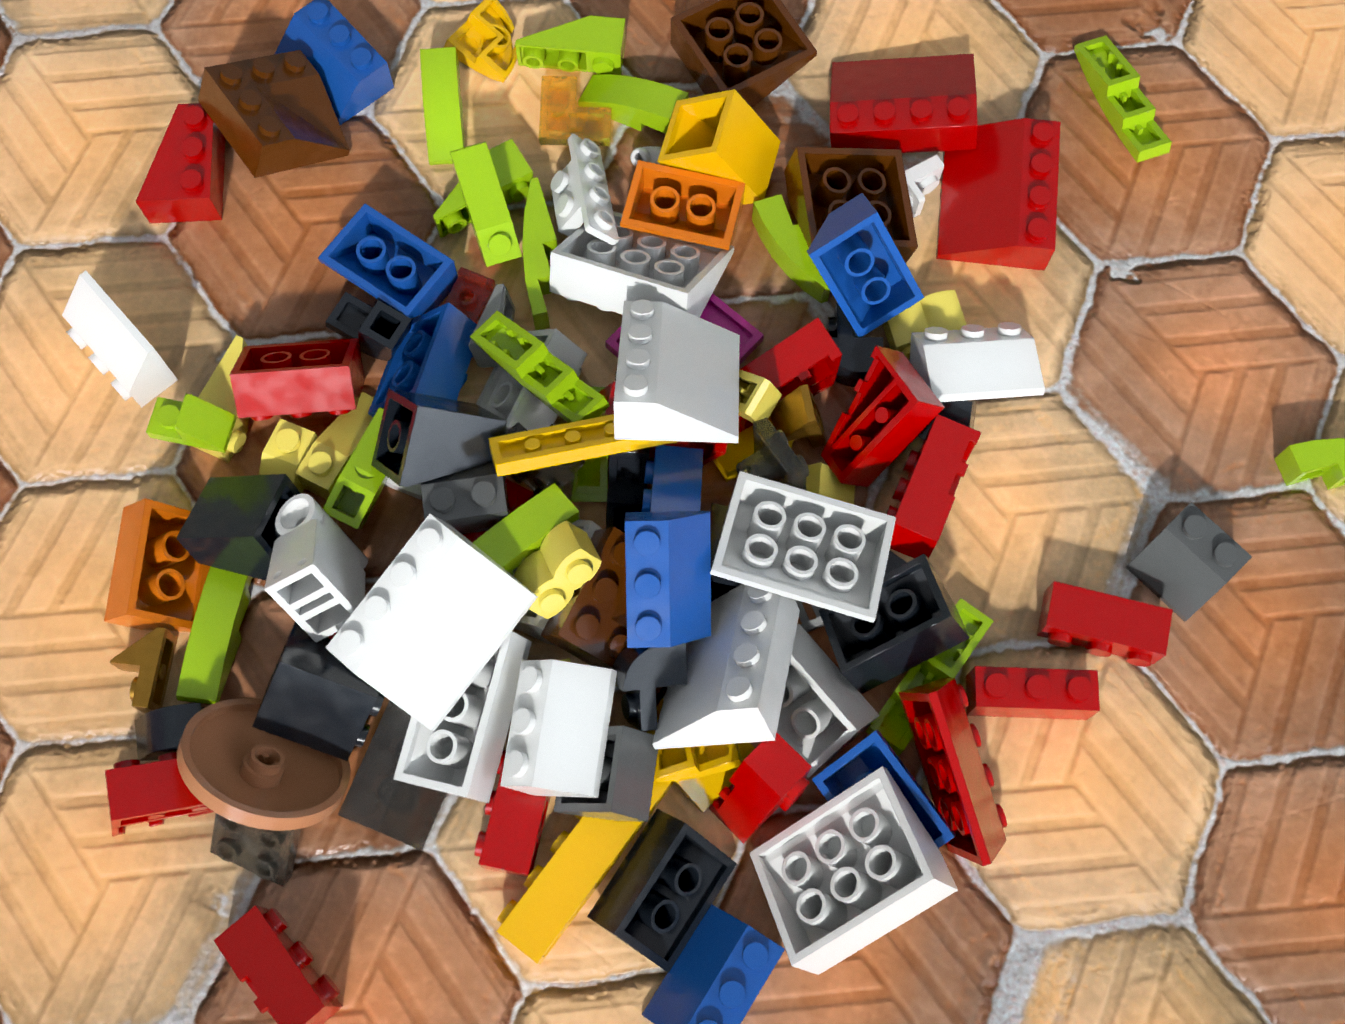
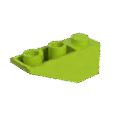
(580, 45)
(514, 178)
(358, 482)

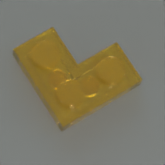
(562, 117)

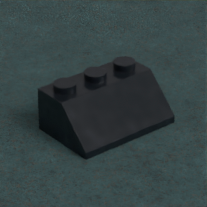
(910, 627)
(662, 889)

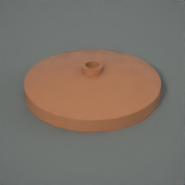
(256, 774)

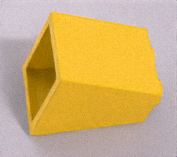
(721, 139)

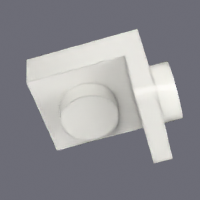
(922, 180)

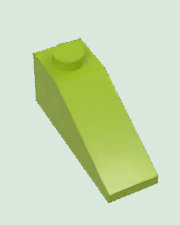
(485, 204)

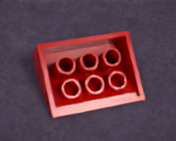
(905, 104)
(1002, 196)
(954, 768)

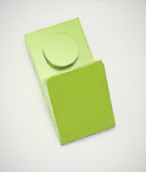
(191, 423)

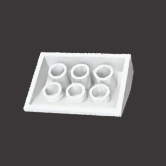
(636, 269)
(675, 377)
(804, 546)
(431, 622)
(733, 675)
(850, 873)

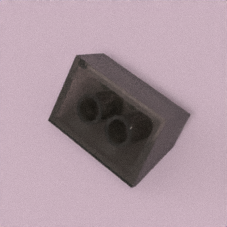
(388, 805)

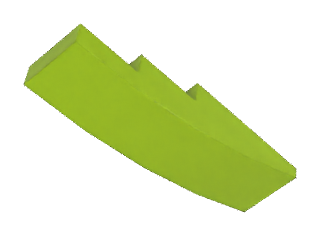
(1122, 102)
(537, 245)
(538, 370)
(526, 528)
(214, 636)
(892, 719)

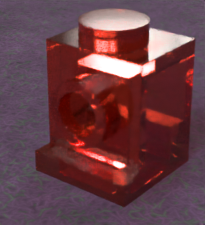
(474, 288)

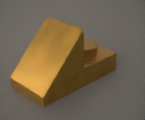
(799, 417)
(153, 660)

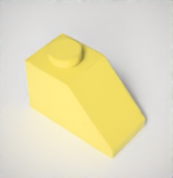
(286, 451)

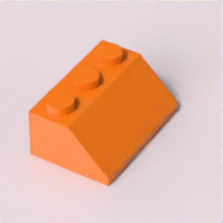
(683, 205)
(152, 573)

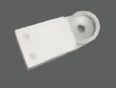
(314, 568)

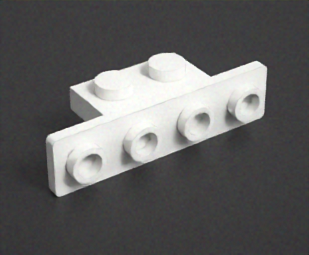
(583, 194)

